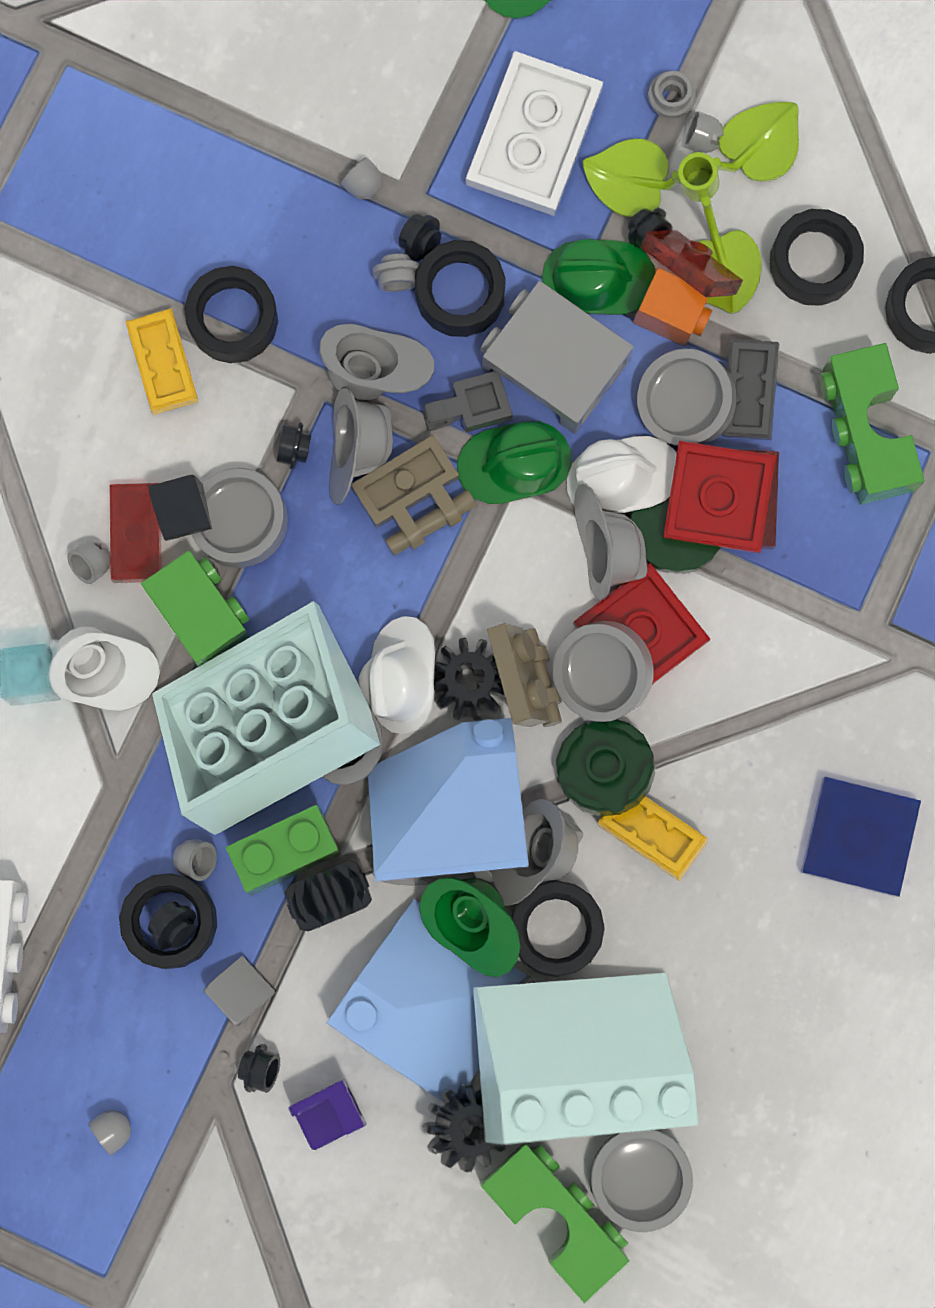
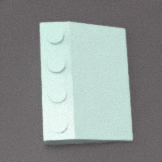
(262, 721)
(582, 1059)

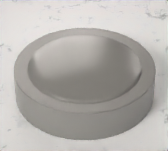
(686, 397)
(245, 518)
(603, 671)
(641, 1180)

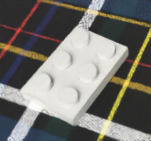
(534, 133)

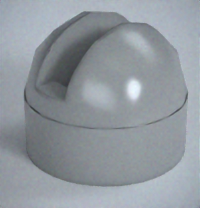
(701, 133)
(363, 180)
(89, 561)
(195, 859)
(111, 1130)

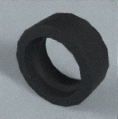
(828, 223)
(460, 252)
(223, 279)
(897, 318)
(140, 896)
(593, 921)

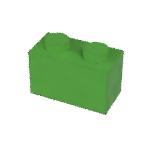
(195, 608)
(283, 850)

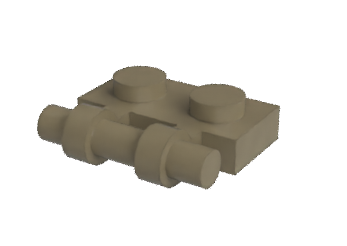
(407, 482)
(525, 675)

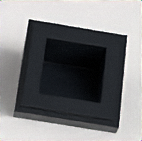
(180, 507)

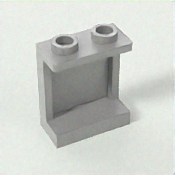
(556, 354)

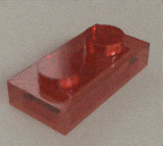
(133, 534)

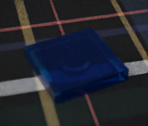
(860, 837)

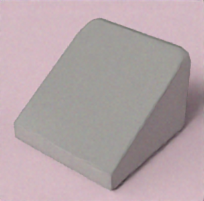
(239, 991)

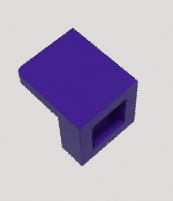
(328, 1115)

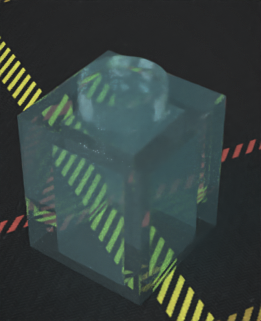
(25, 675)

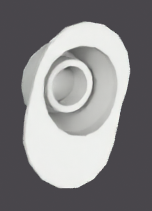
(625, 473)
(102, 669)
(401, 675)

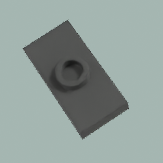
(754, 374)

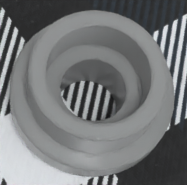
(675, 82)
(396, 273)

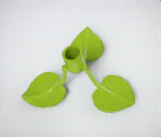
(757, 140)

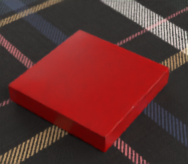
(719, 497)
(656, 616)

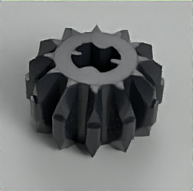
(458, 692)
(328, 896)
(450, 1139)

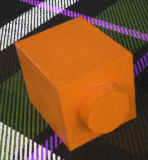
(672, 308)

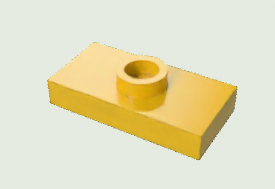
(162, 361)
(657, 836)

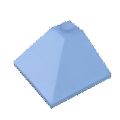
(449, 805)
(417, 1007)

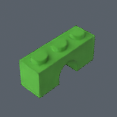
(877, 465)
(589, 1252)

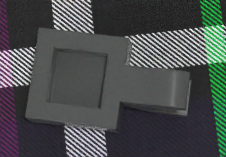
(476, 402)

